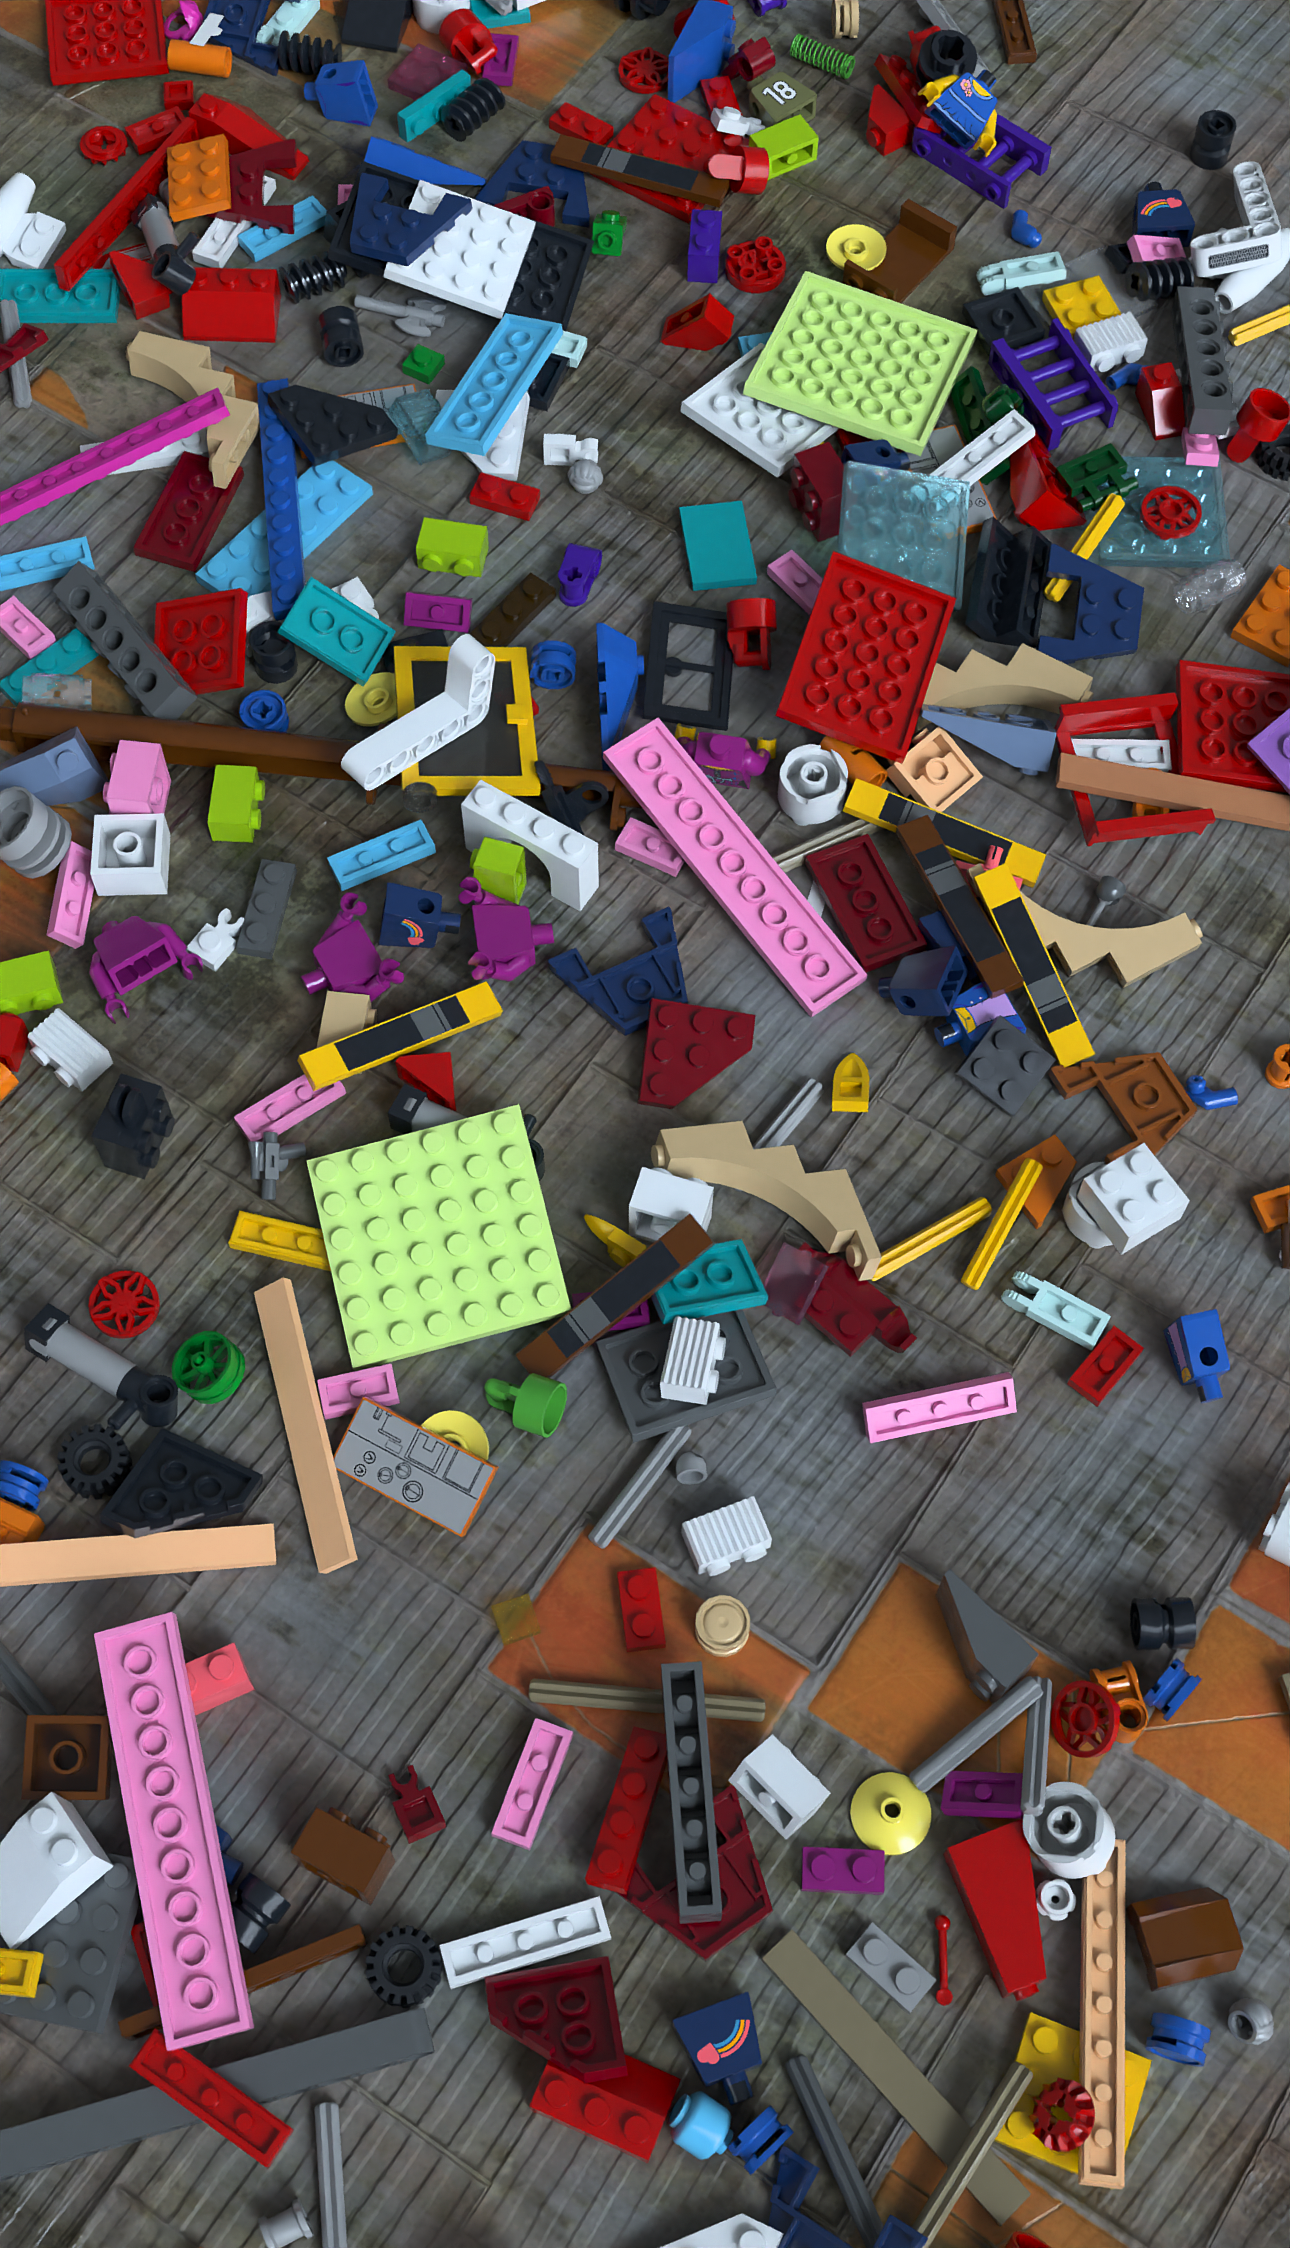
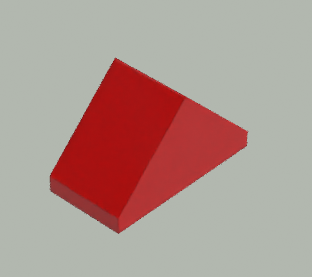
(430, 1074)

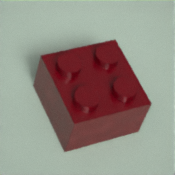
(818, 489)

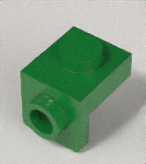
(608, 233)

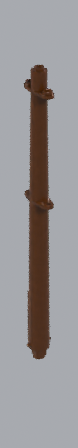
(239, 746)

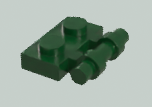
(1092, 470)

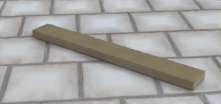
(890, 2071)

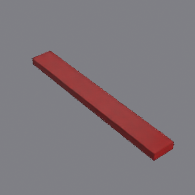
(117, 213)

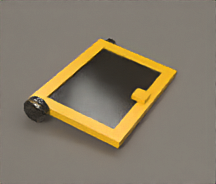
(496, 750)

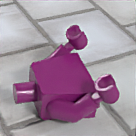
(502, 934)
(133, 954)
(348, 959)

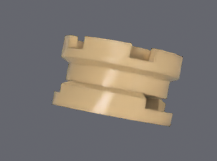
(846, 16)
(722, 1626)

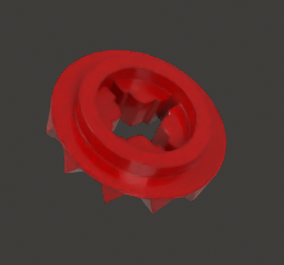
(93, 140)
(1061, 2134)

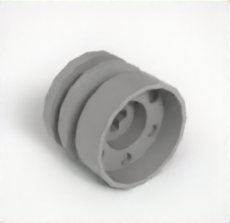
(31, 833)

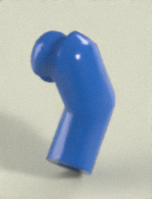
(1023, 232)
(1126, 375)
(1208, 1098)

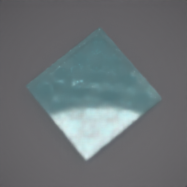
(906, 525)
(1133, 545)

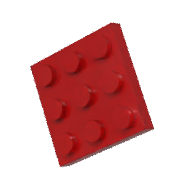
(205, 638)

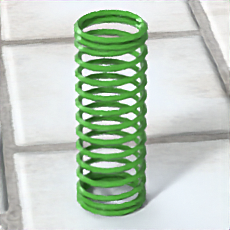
(799, 38)

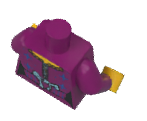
(726, 758)

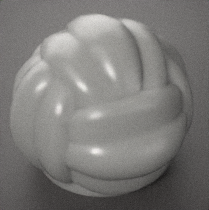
(585, 476)
(1250, 2021)

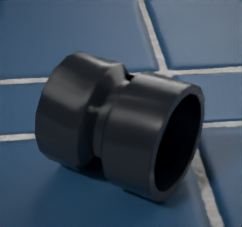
(1213, 139)
(340, 336)
(273, 653)
(1163, 1623)
(254, 1910)

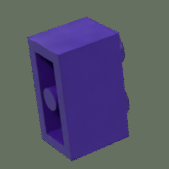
(704, 246)

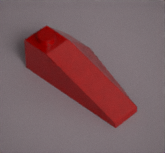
(241, 128)
(1037, 492)

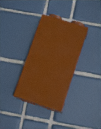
(911, 254)

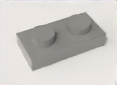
(890, 1968)

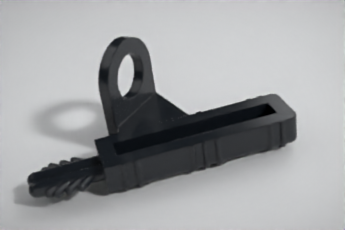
(569, 806)

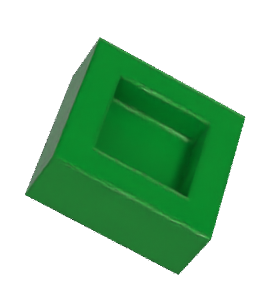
(423, 364)

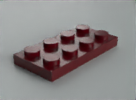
(186, 514)
(865, 903)

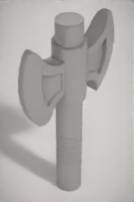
(413, 317)

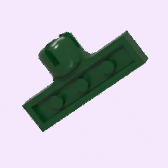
(980, 410)

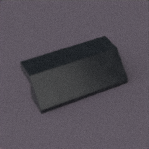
(1008, 585)

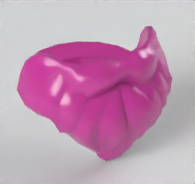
(193, 18)

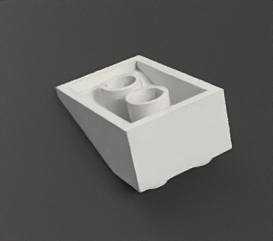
(45, 1866)

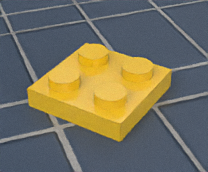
(1080, 303)

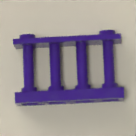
(1010, 140)
(1037, 411)

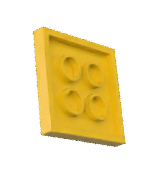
(1050, 2054)

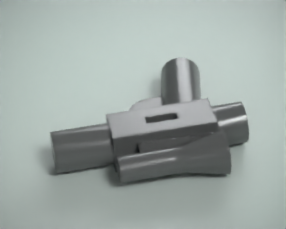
(269, 1159)

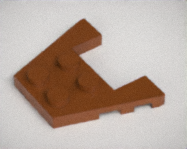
(1139, 1092)

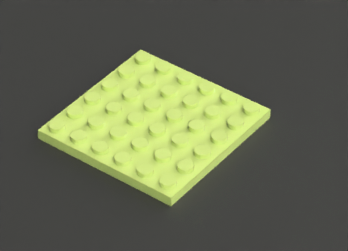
(861, 363)
(438, 1237)

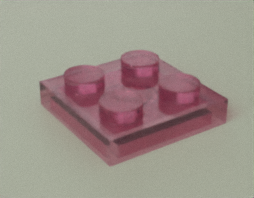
(423, 72)

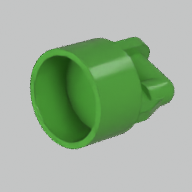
(534, 1405)

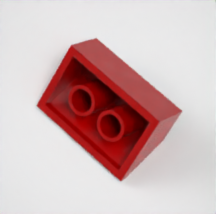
(232, 305)
(614, 2111)

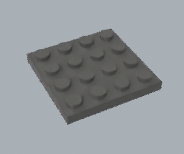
(81, 1953)

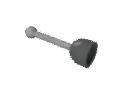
(1108, 892)

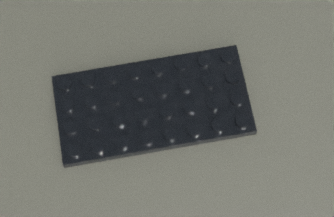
(548, 274)

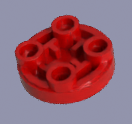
(755, 265)

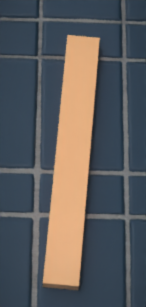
(305, 1426)
(130, 1556)
(1103, 2021)

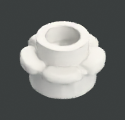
(1055, 1888)

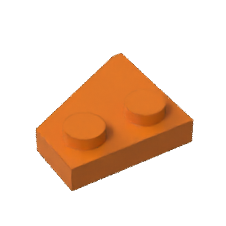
(1056, 1170)

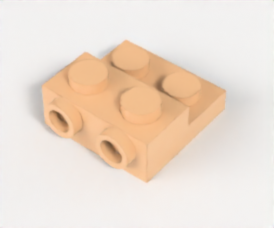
(934, 770)

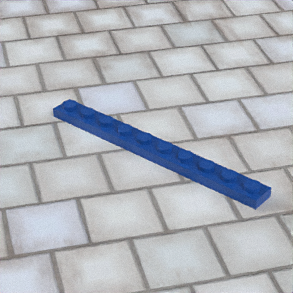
(281, 505)

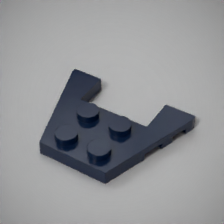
(239, 31)
(531, 169)
(397, 232)
(1104, 615)
(626, 989)
(799, 2231)

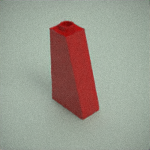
(1000, 1899)

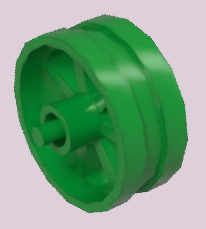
(207, 1365)

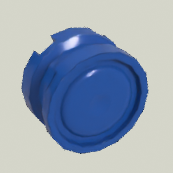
(553, 664)
(264, 711)
(21, 1484)
(1171, 1689)
(1178, 2039)
(757, 2136)

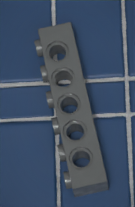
(1202, 361)
(124, 643)
(691, 1793)

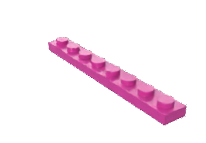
(112, 455)

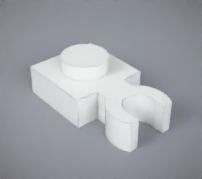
(732, 122)
(565, 450)
(358, 595)
(216, 943)

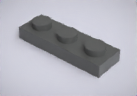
(266, 909)

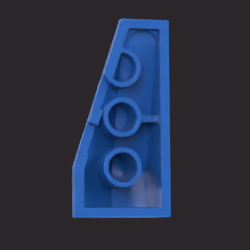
(417, 166)
(617, 683)

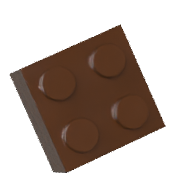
(67, 1757)
(343, 1854)

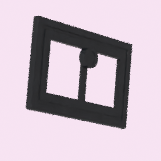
(658, 666)

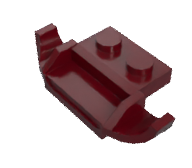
(854, 1309)

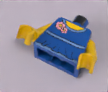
(964, 108)

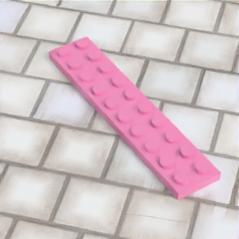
(735, 867)
(173, 1833)

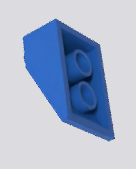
(701, 48)

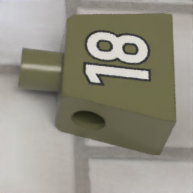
(780, 99)

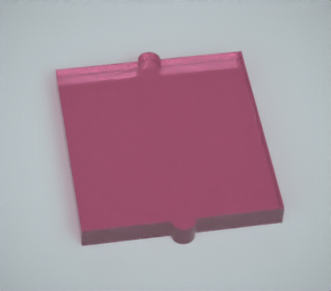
(793, 1282)

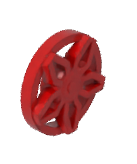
(644, 71)
(1170, 512)
(124, 1304)
(1085, 1719)

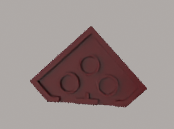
(688, 1049)
(563, 2015)

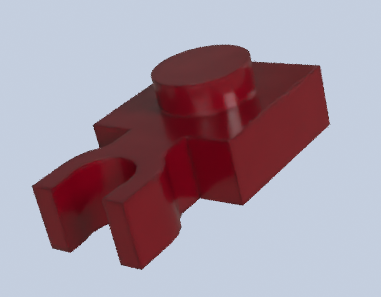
(416, 1809)

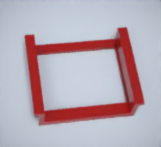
(1125, 715)

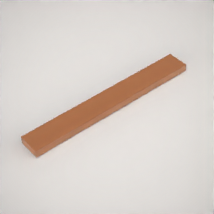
(1173, 791)

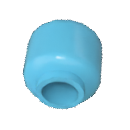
(700, 2125)

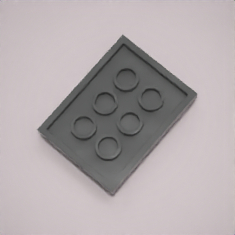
(636, 1365)

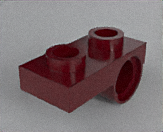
(750, 60)
(533, 205)

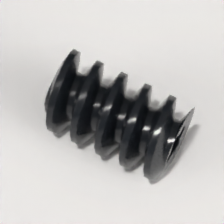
(304, 56)
(472, 108)
(312, 276)
(1158, 278)

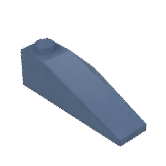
(1016, 740)
(56, 770)

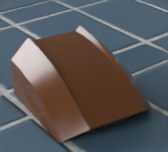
(1186, 1936)

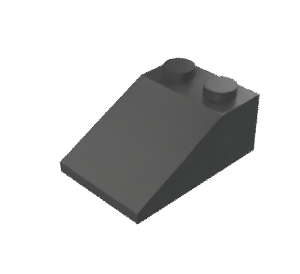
(986, 1645)

